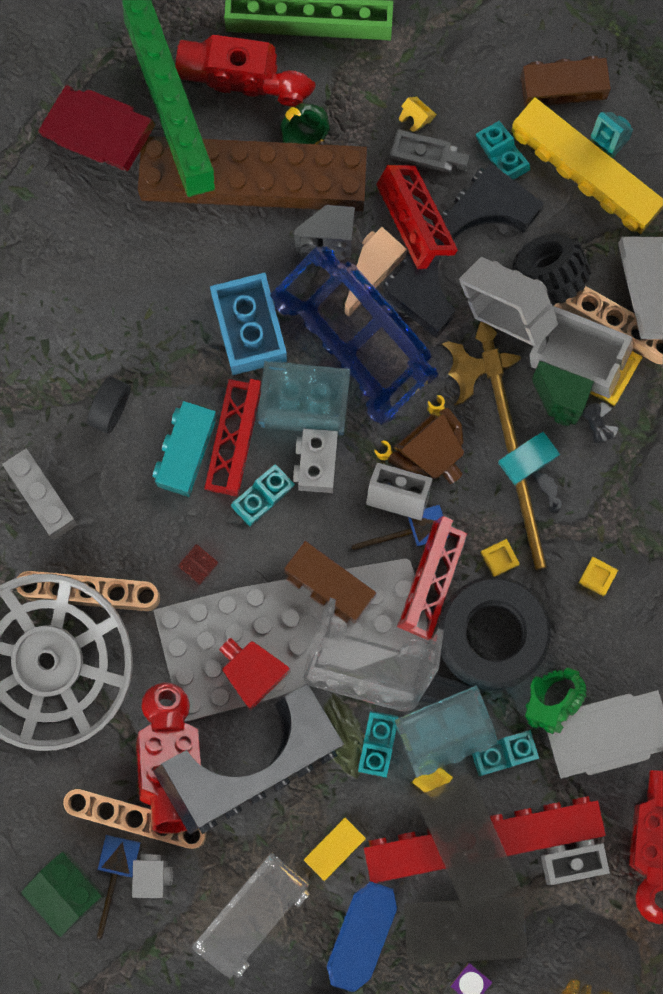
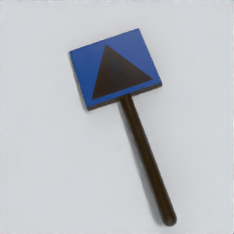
(419, 529)
(117, 859)

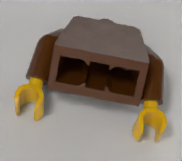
(431, 446)

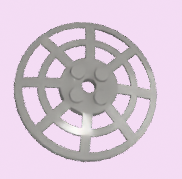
(67, 666)

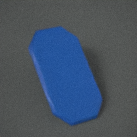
(362, 936)

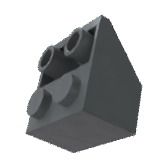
(328, 227)

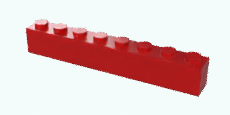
(517, 835)

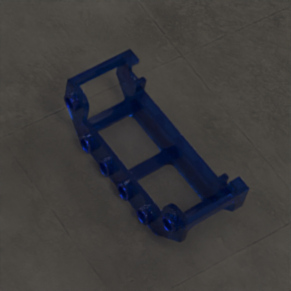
(384, 316)

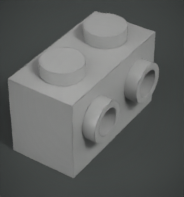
(317, 460)
(399, 491)
(574, 864)
(151, 877)

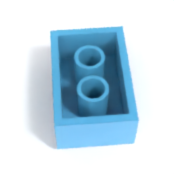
(248, 323)

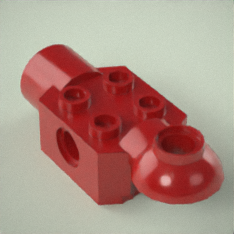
(242, 67)
(159, 742)
(647, 848)

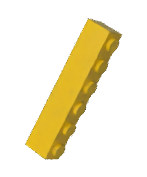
(587, 166)

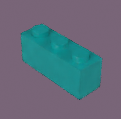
(184, 448)

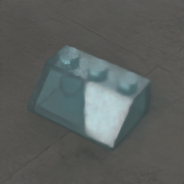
(303, 397)
(446, 731)

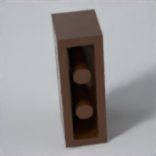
(566, 81)
(329, 580)

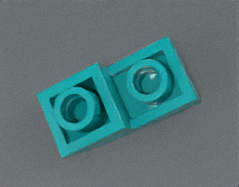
(501, 150)
(528, 458)
(262, 495)
(378, 744)
(506, 753)

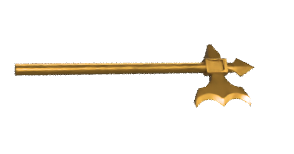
(466, 372)

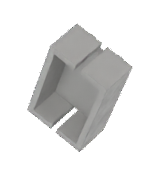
(509, 301)
(585, 350)

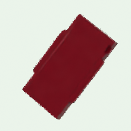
(97, 127)

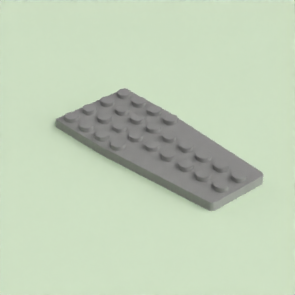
(278, 621)

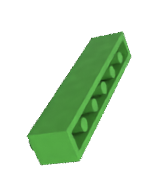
(312, 18)

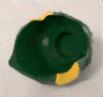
(305, 124)

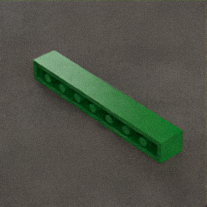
(169, 97)

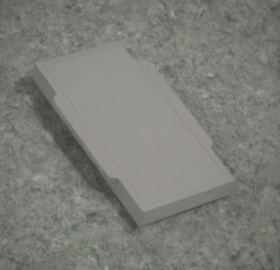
(644, 275)
(609, 734)

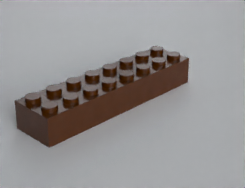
(261, 174)

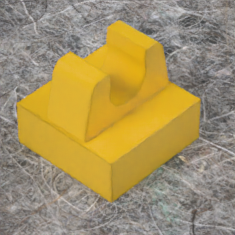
(419, 111)

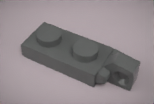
(427, 152)

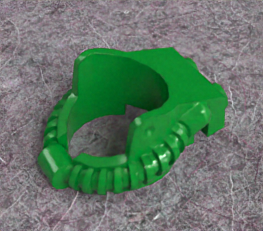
(552, 716)

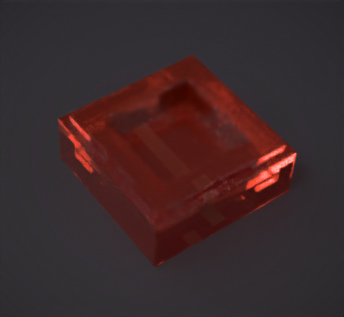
(198, 564)

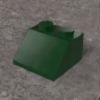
(561, 392)
(62, 893)

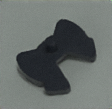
(594, 415)

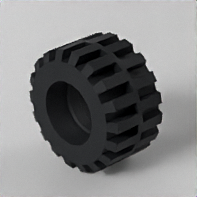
(557, 263)

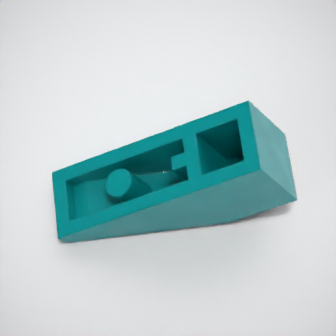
(611, 133)

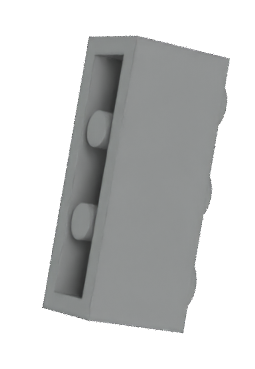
(39, 494)

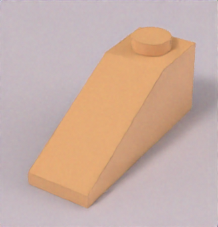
(376, 261)

